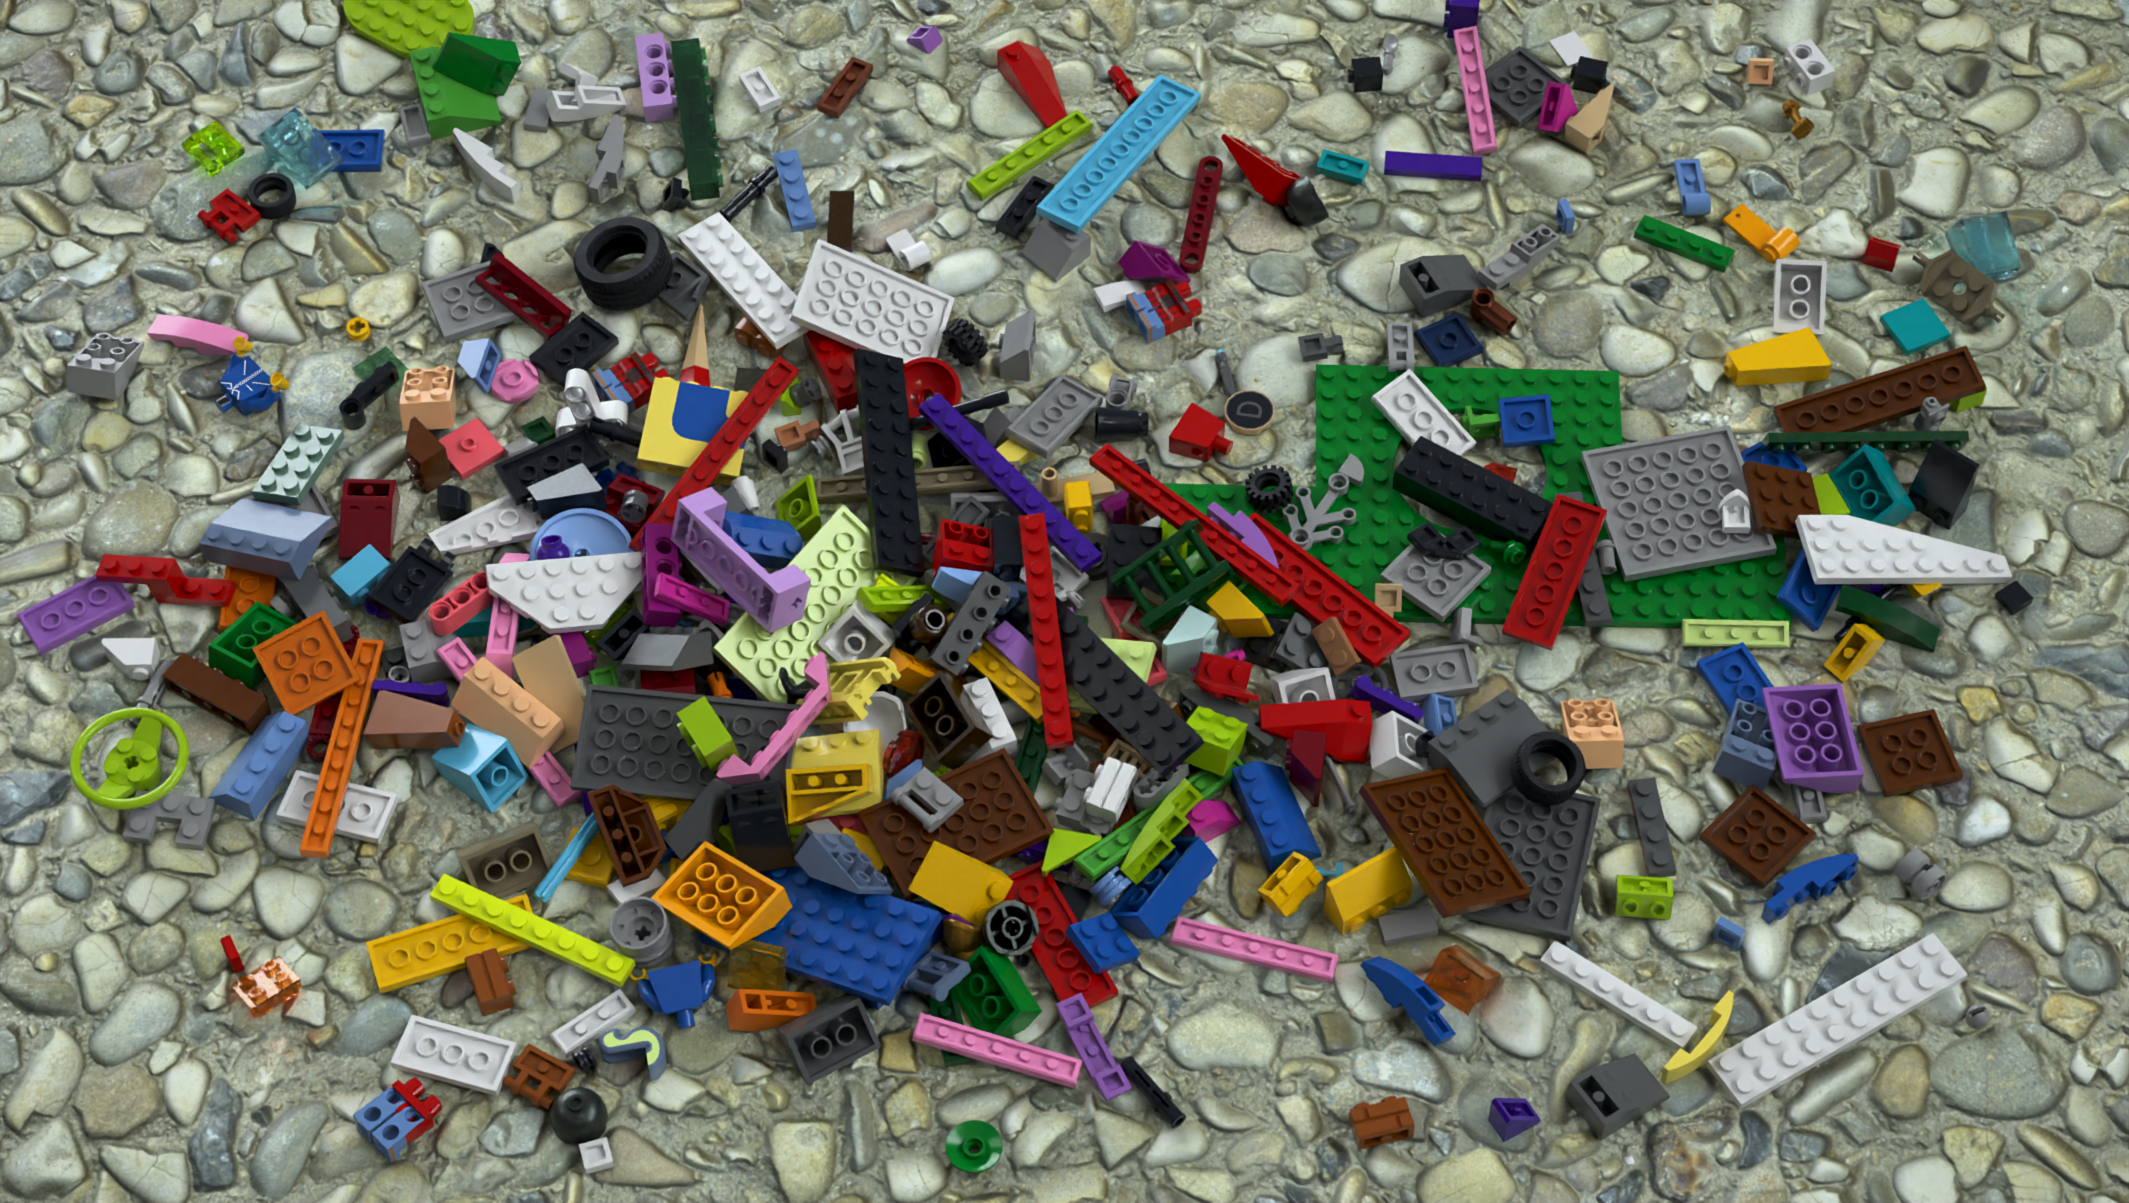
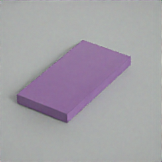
(74, 612)

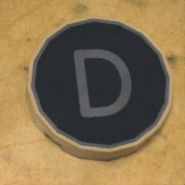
(1249, 412)

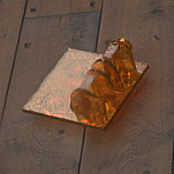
(265, 984)

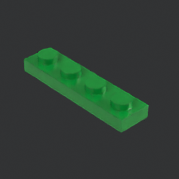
(1684, 243)

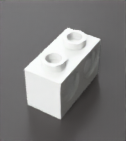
(1808, 67)

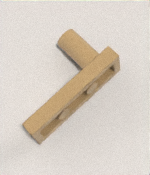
(1053, 489)

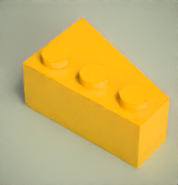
(824, 789)

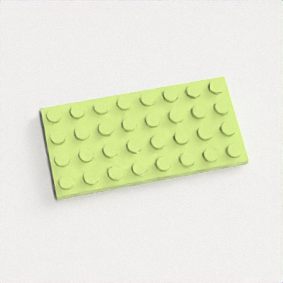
(838, 564)

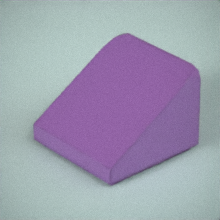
(925, 38)

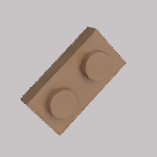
(1336, 646)

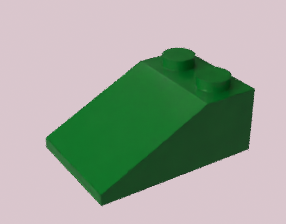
(478, 62)
(233, 648)

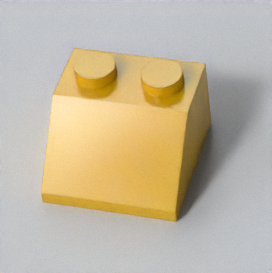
(1237, 614)

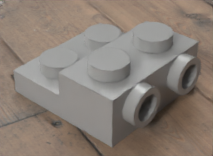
(1071, 808)

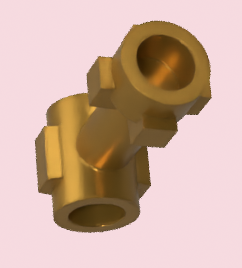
(1802, 126)

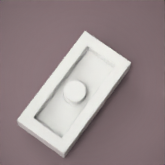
(760, 89)

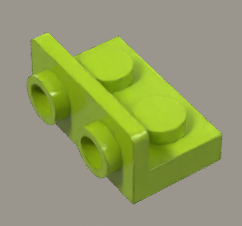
(1644, 897)

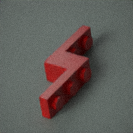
(166, 580)

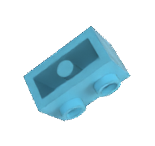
(360, 575)

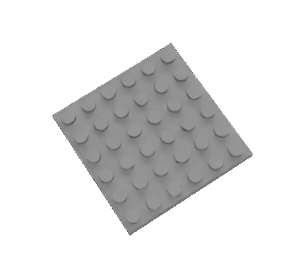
(1667, 499)

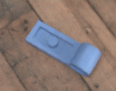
(1691, 188)

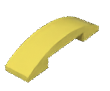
(1685, 1063)

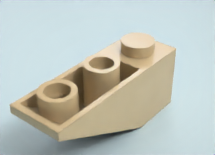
(1588, 126)

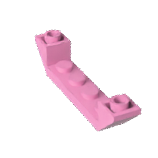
(504, 627)
(738, 772)

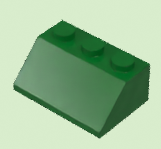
(996, 995)

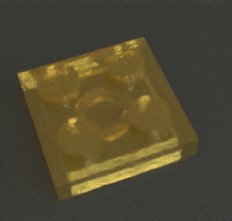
(757, 966)

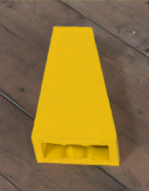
(1779, 360)

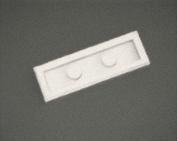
(593, 1023)

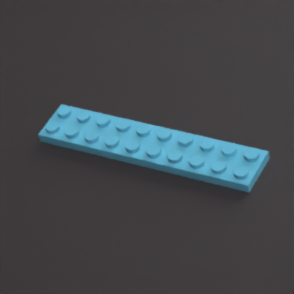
(1118, 154)

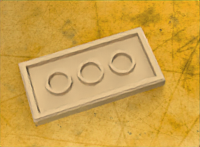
(552, 681)

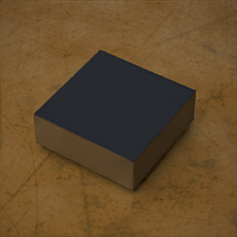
(2014, 598)

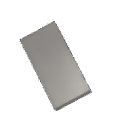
(537, 115)
(415, 125)
(1407, 925)

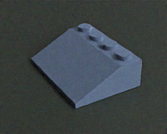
(265, 538)

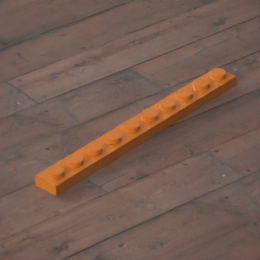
(341, 752)

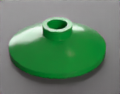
(969, 1136)

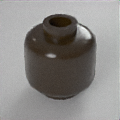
(928, 624)

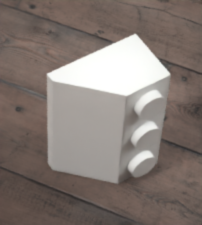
(995, 718)

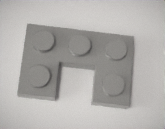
(191, 812)

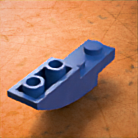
(1812, 880)
(1407, 990)

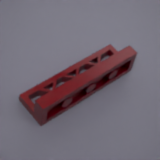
(528, 295)

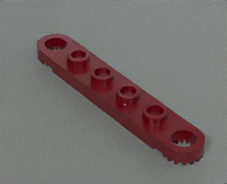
(1201, 214)
(326, 711)

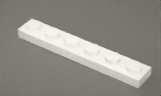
(1618, 996)

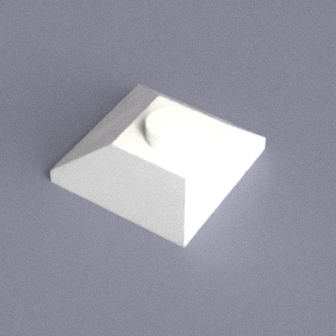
(1303, 686)

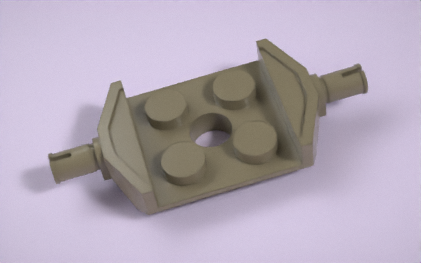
(1947, 271)

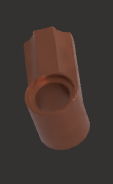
(1487, 309)

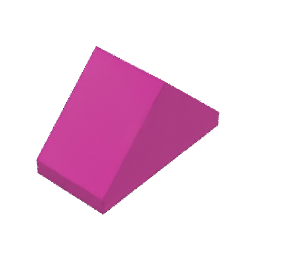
(1556, 107)

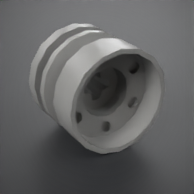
(642, 932)

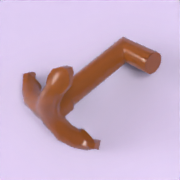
(1105, 740)

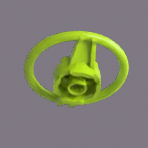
(137, 752)

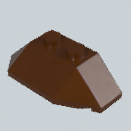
(627, 833)

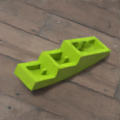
(1155, 838)

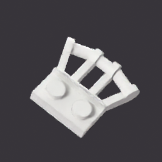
(849, 452)

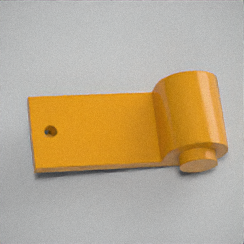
(1760, 236)

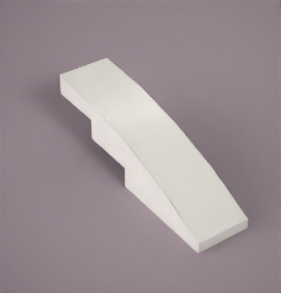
(482, 162)

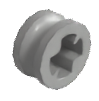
(820, 448)

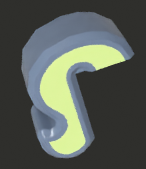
(636, 1044)

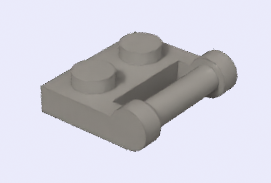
(932, 794)

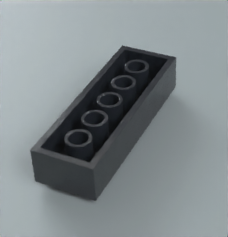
(1471, 494)

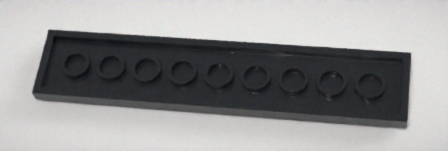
(888, 463)
(1116, 691)

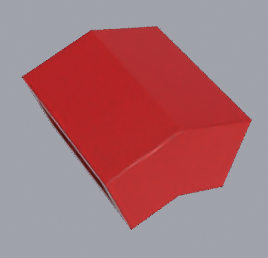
(1881, 254)

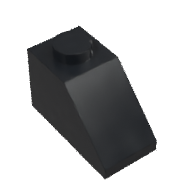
(622, 635)

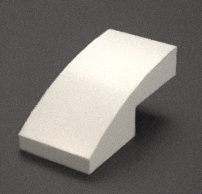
(1114, 294)
(644, 888)

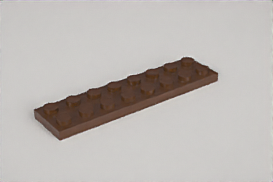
(1883, 395)

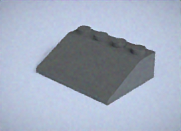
(1483, 745)

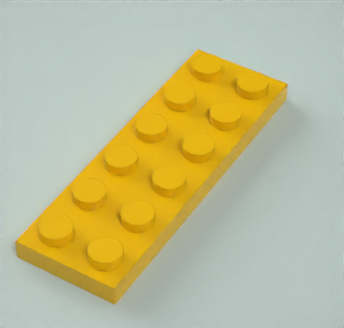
(437, 948)

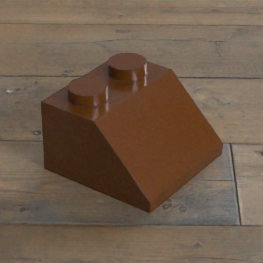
(426, 457)

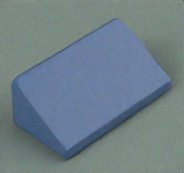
(1439, 713)

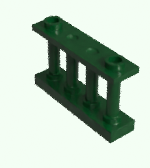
(1174, 602)

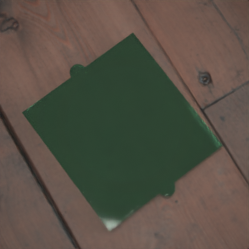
(368, 366)

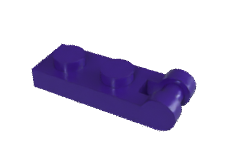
(433, 694)
(1385, 700)

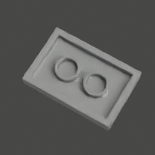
(1434, 670)

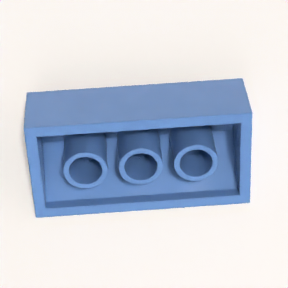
(262, 764)

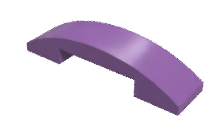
(1091, 1048)

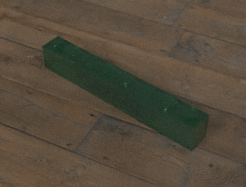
(695, 119)

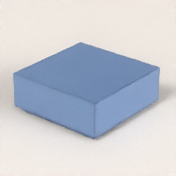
(1565, 216)
(1729, 933)

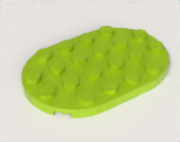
(409, 24)

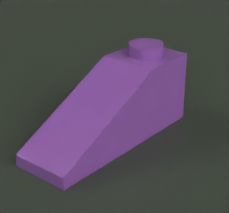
(1015, 649)

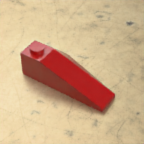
(1033, 80)
(1262, 172)
(1344, 721)

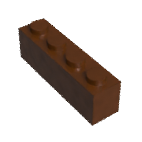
(217, 693)

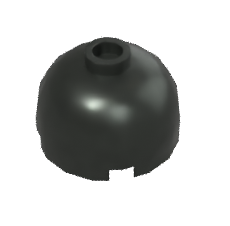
(1305, 203)
(1010, 927)
(579, 1116)

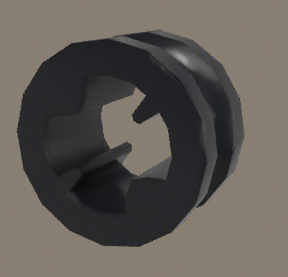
(584, 1060)

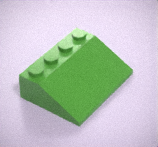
(449, 102)

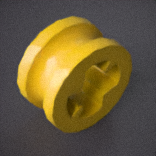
(364, 331)

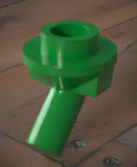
(1513, 551)

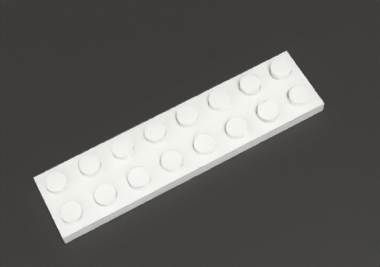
(744, 278)

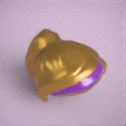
(961, 936)

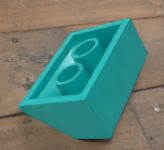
(1872, 488)

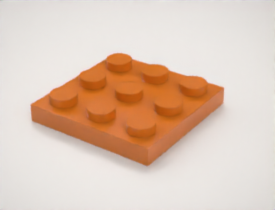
(306, 664)

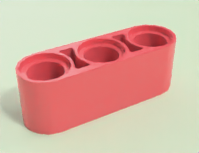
(460, 605)

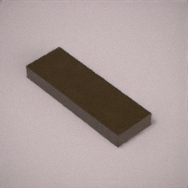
(841, 219)

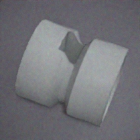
(1922, 875)

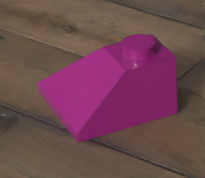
(1151, 264)

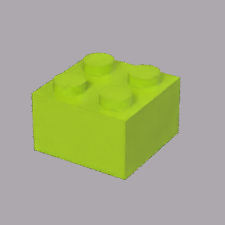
(705, 734)
(1222, 739)

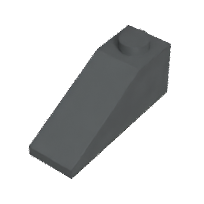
(700, 821)

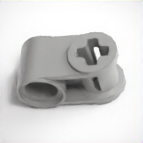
(1121, 392)

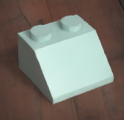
(1191, 634)

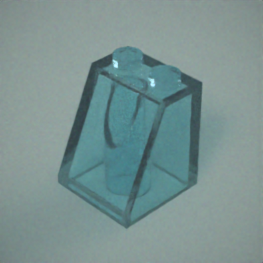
(1986, 244)

